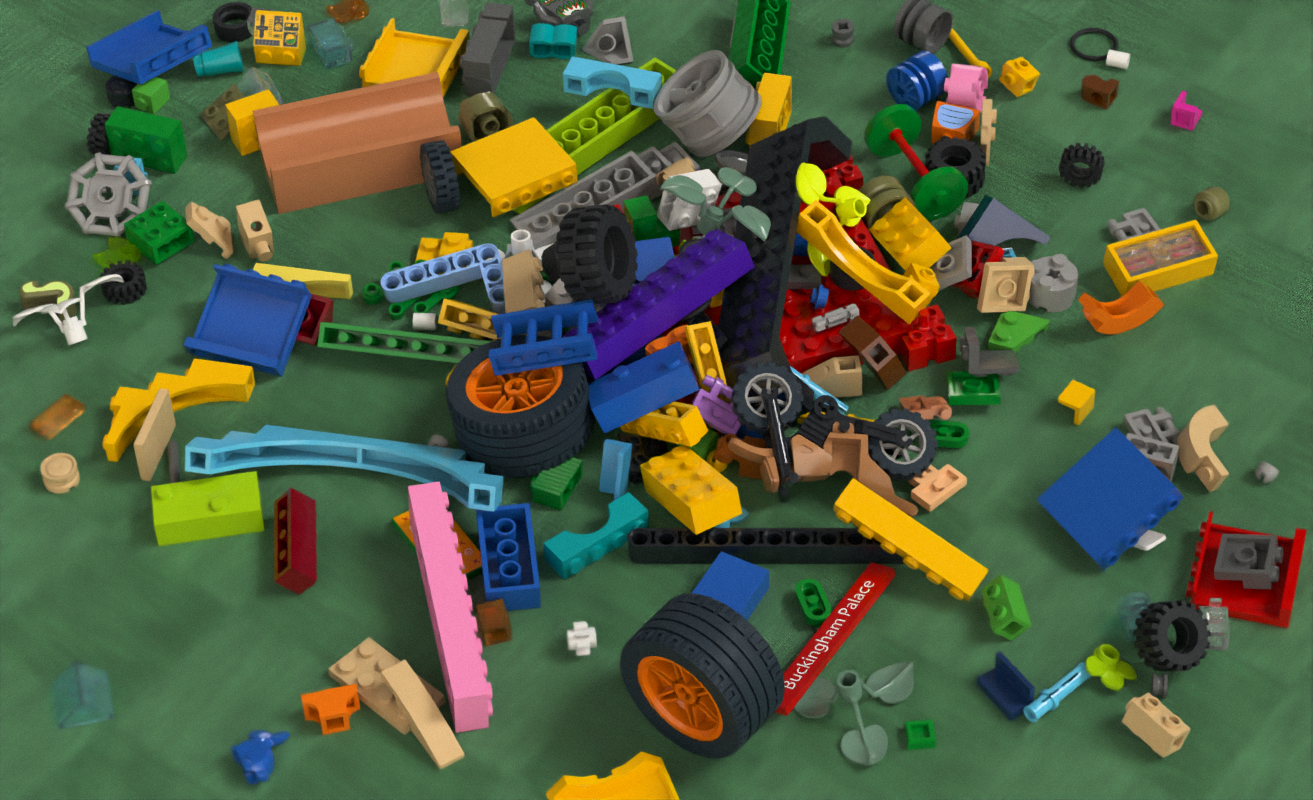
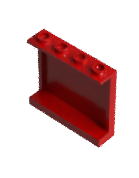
(1254, 605)

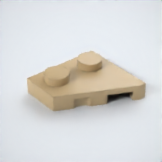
(987, 132)
(210, 227)

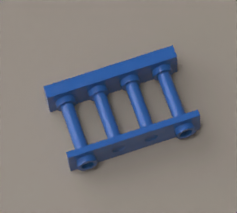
(544, 353)

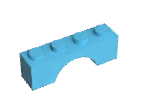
(587, 75)

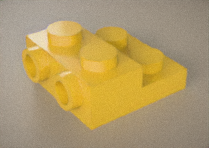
(452, 242)

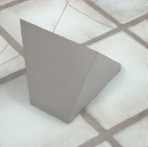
(610, 42)

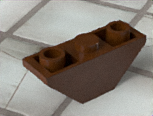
(873, 352)

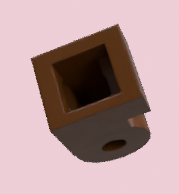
(1098, 91)

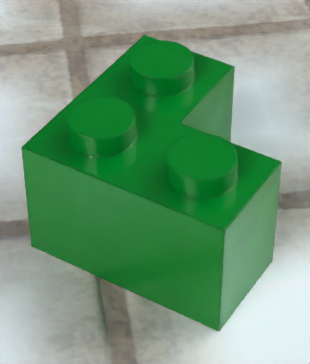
(645, 221)

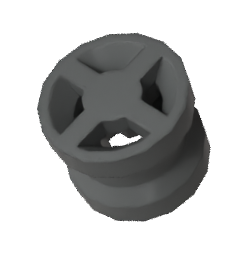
(842, 33)

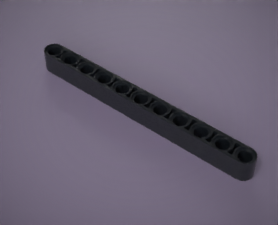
(757, 546)

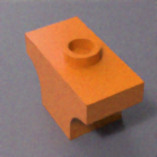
(331, 707)

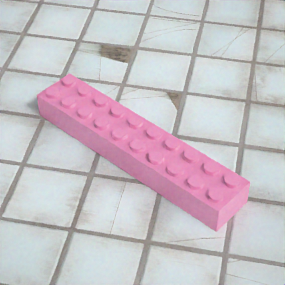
(450, 608)

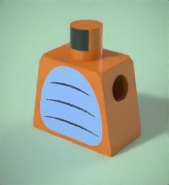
(954, 122)

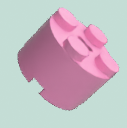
(966, 86)

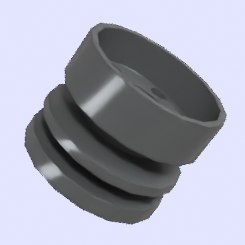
(923, 25)

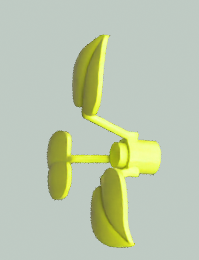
(849, 202)

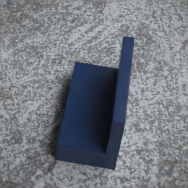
(1006, 687)

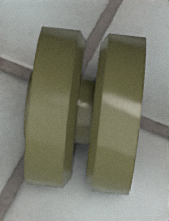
(884, 194)

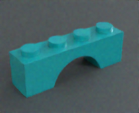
(572, 552)

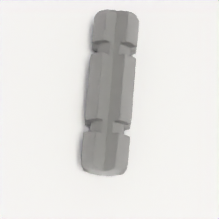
(834, 317)

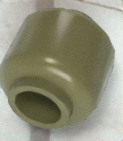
(1211, 203)

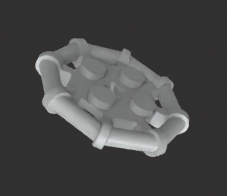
(100, 183)

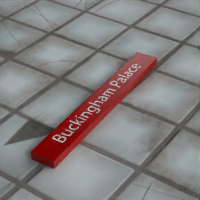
(833, 633)

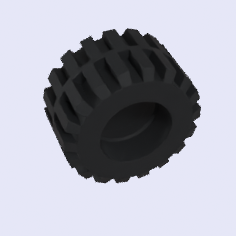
(961, 155)
(1190, 636)

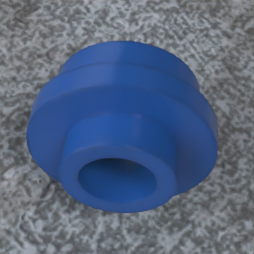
(819, 297)

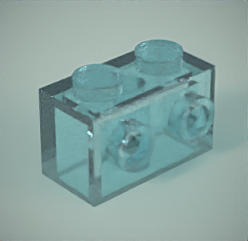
(331, 43)

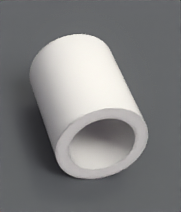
(1118, 59)
(425, 321)

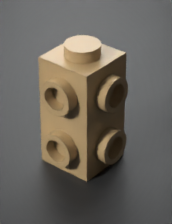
(1155, 724)

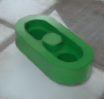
(950, 433)
(816, 606)

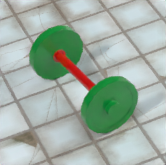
(894, 132)

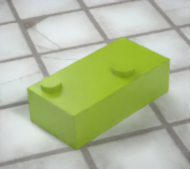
(207, 508)

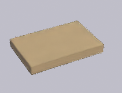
(154, 434)

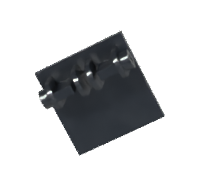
(642, 451)

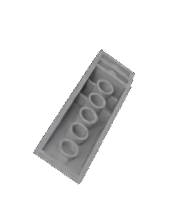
(612, 184)

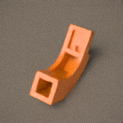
(1124, 313)

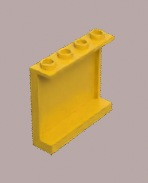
(409, 55)
(515, 166)

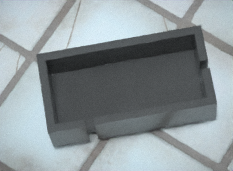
(488, 49)

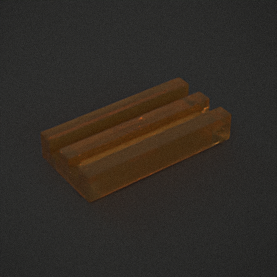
(60, 418)

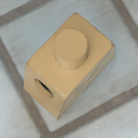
(257, 240)

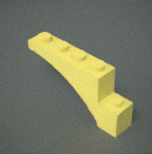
(317, 282)

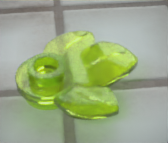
(118, 250)

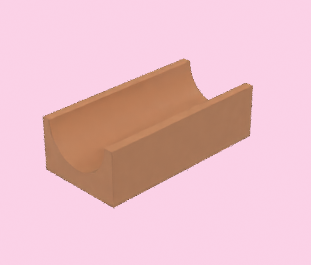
(351, 141)

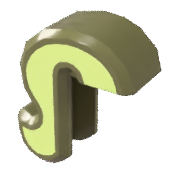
(49, 293)

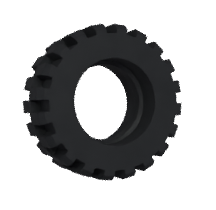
(596, 254)

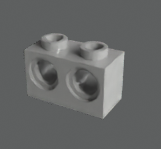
(1159, 453)

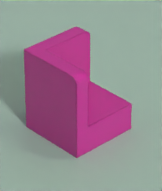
(1183, 114)

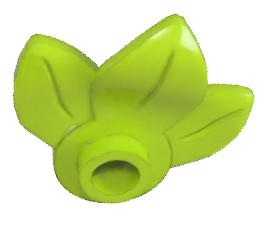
(1109, 667)

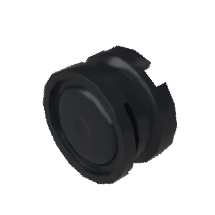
(120, 92)

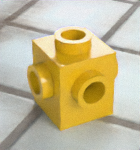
(1019, 76)
(924, 277)

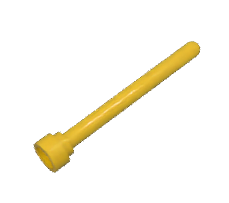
(967, 53)

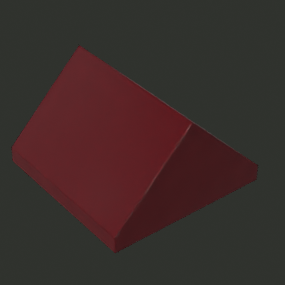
(319, 310)

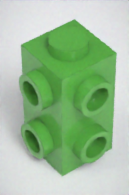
(1005, 607)

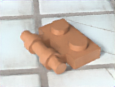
(927, 407)

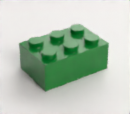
(148, 137)

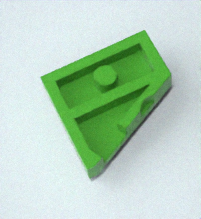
(1015, 330)

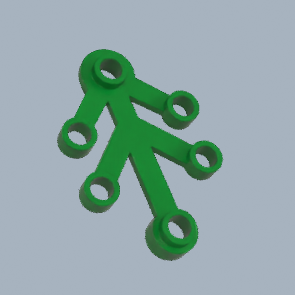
(376, 297)

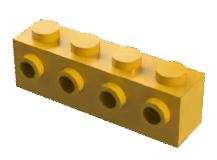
(467, 317)
(671, 423)

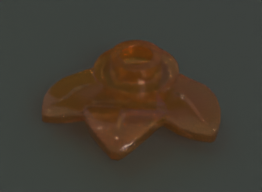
(348, 10)

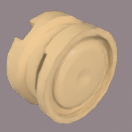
(60, 473)

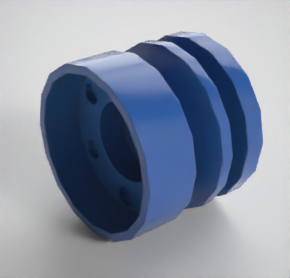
(917, 80)

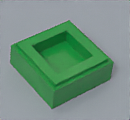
(920, 734)

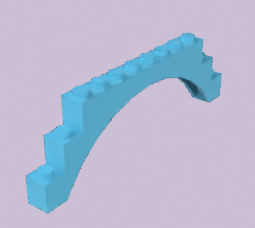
(295, 446)

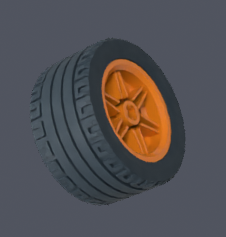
(518, 418)
(702, 675)

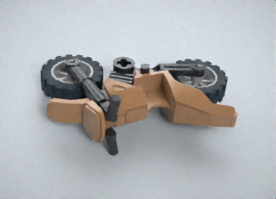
(826, 440)

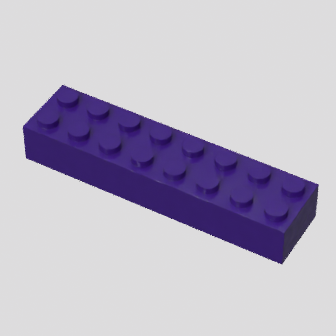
(665, 298)

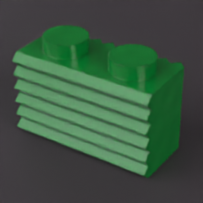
(557, 484)

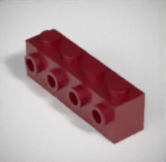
(295, 541)

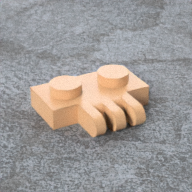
(936, 486)

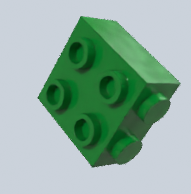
(159, 232)

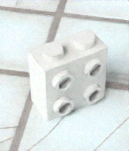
(679, 214)

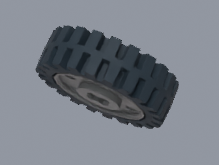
(439, 176)

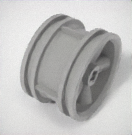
(707, 103)

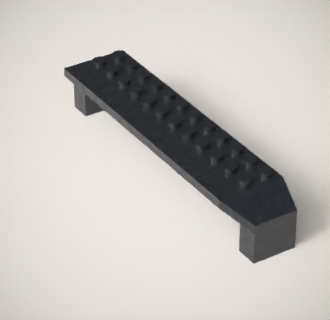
(756, 301)

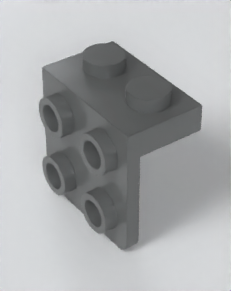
(986, 362)

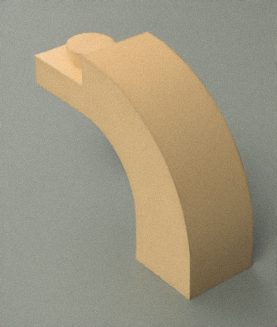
(1195, 447)

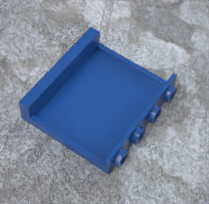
(146, 48)
(250, 320)
(1110, 498)

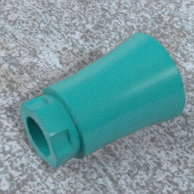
(219, 60)

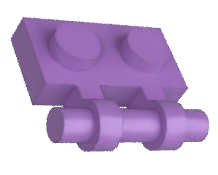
(714, 410)

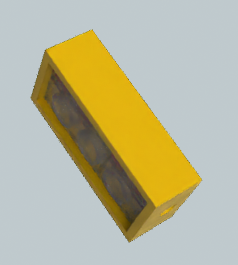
(1161, 258)

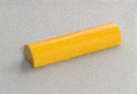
(705, 354)

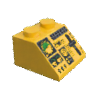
(279, 38)

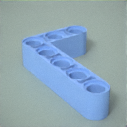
(453, 275)

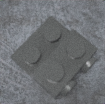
(1249, 560)

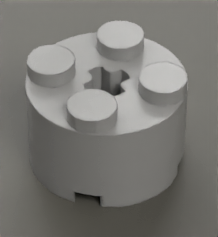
(1053, 283)

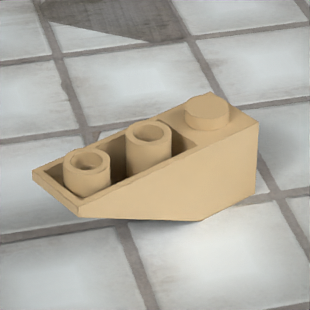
(838, 376)

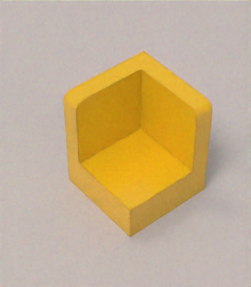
(1078, 397)

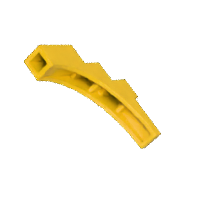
(202, 383)

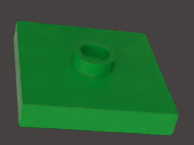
(972, 390)

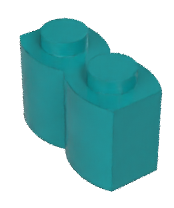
(553, 41)

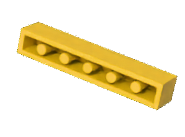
(910, 540)

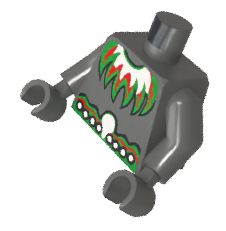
(564, 12)

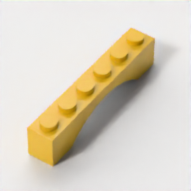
(896, 291)

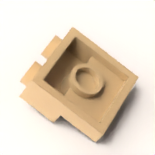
(1006, 285)

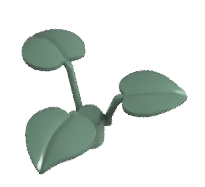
(712, 218)
(892, 686)

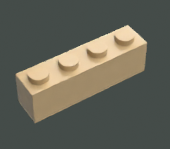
(522, 282)

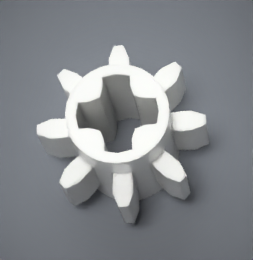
(581, 638)

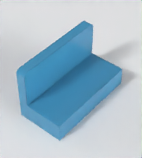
(615, 467)

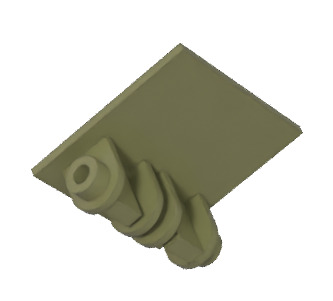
(216, 115)

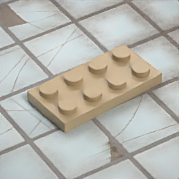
(364, 668)

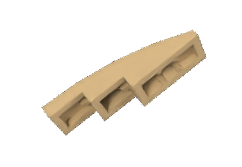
(423, 714)

